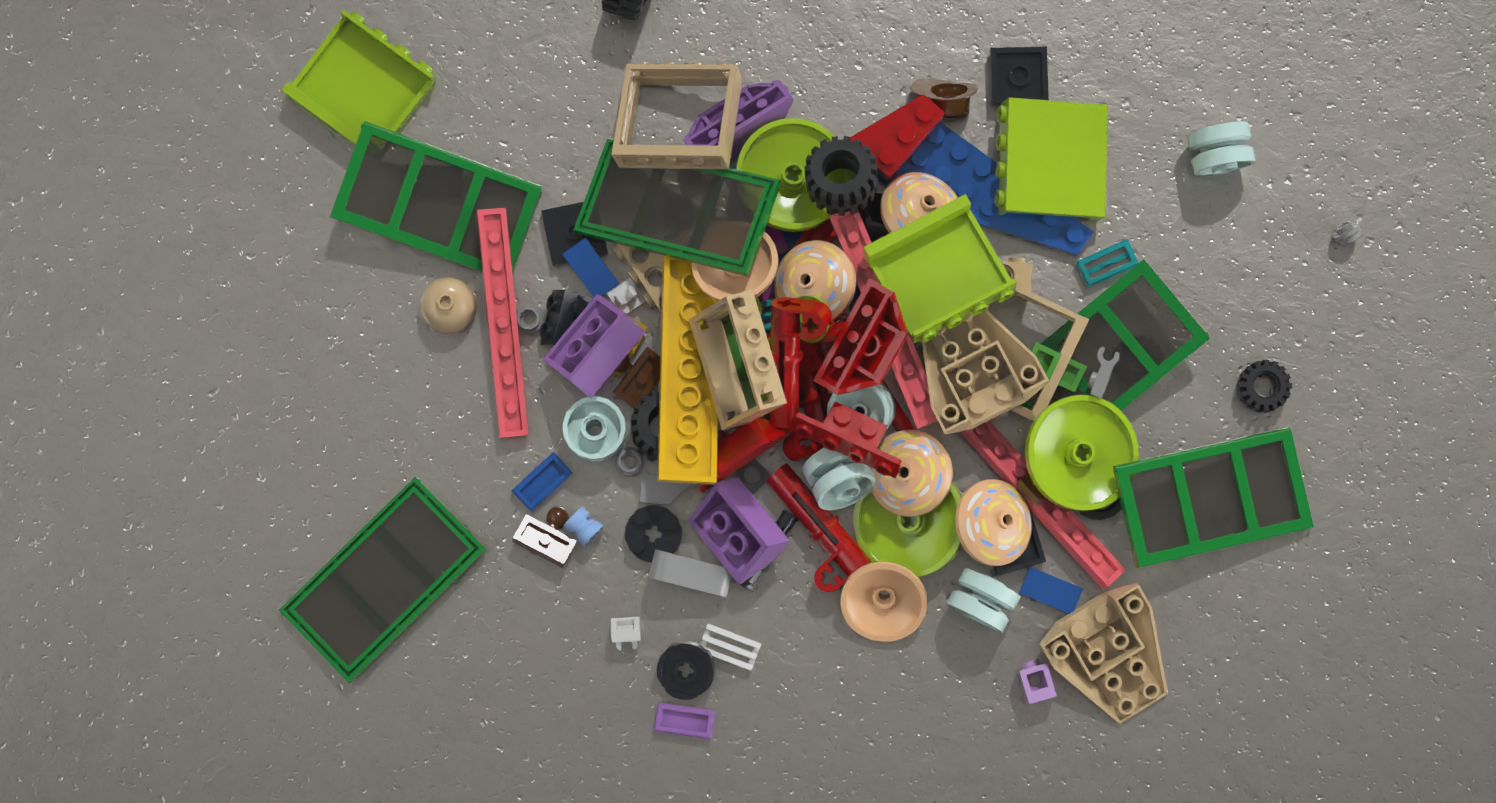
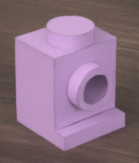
(1045, 688)

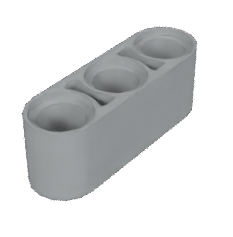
(690, 573)

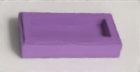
(684, 720)

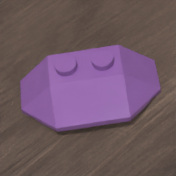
(757, 107)

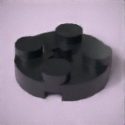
(643, 520)
(672, 679)

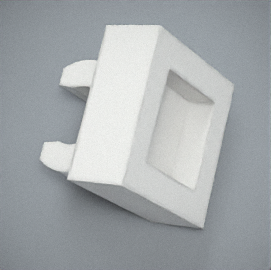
(626, 296)
(625, 630)

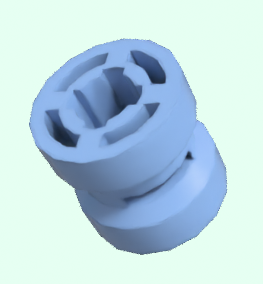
(585, 528)

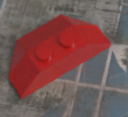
(865, 343)
(744, 444)

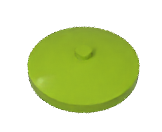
(781, 153)
(1075, 449)
(916, 542)

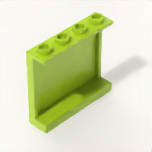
(360, 79)
(1052, 158)
(940, 269)

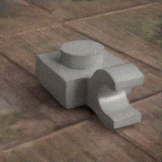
(1099, 381)

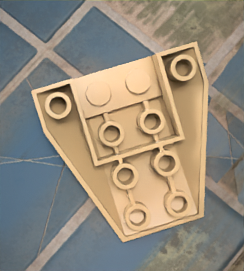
(978, 372)
(1110, 651)

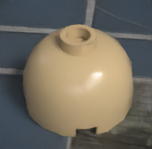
(448, 305)

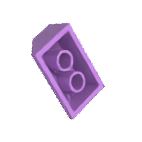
(594, 345)
(738, 529)

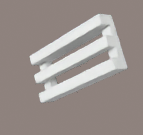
(752, 655)

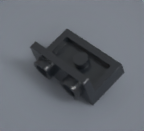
(562, 310)

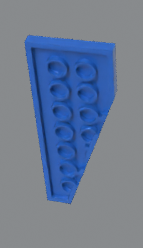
(974, 174)

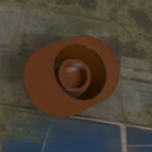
(947, 95)

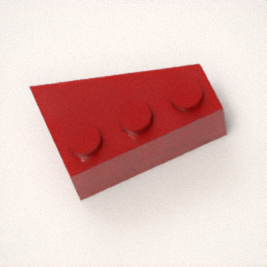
(900, 134)

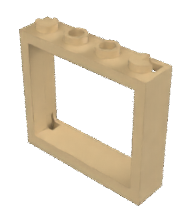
(676, 155)
(1067, 349)
(720, 366)

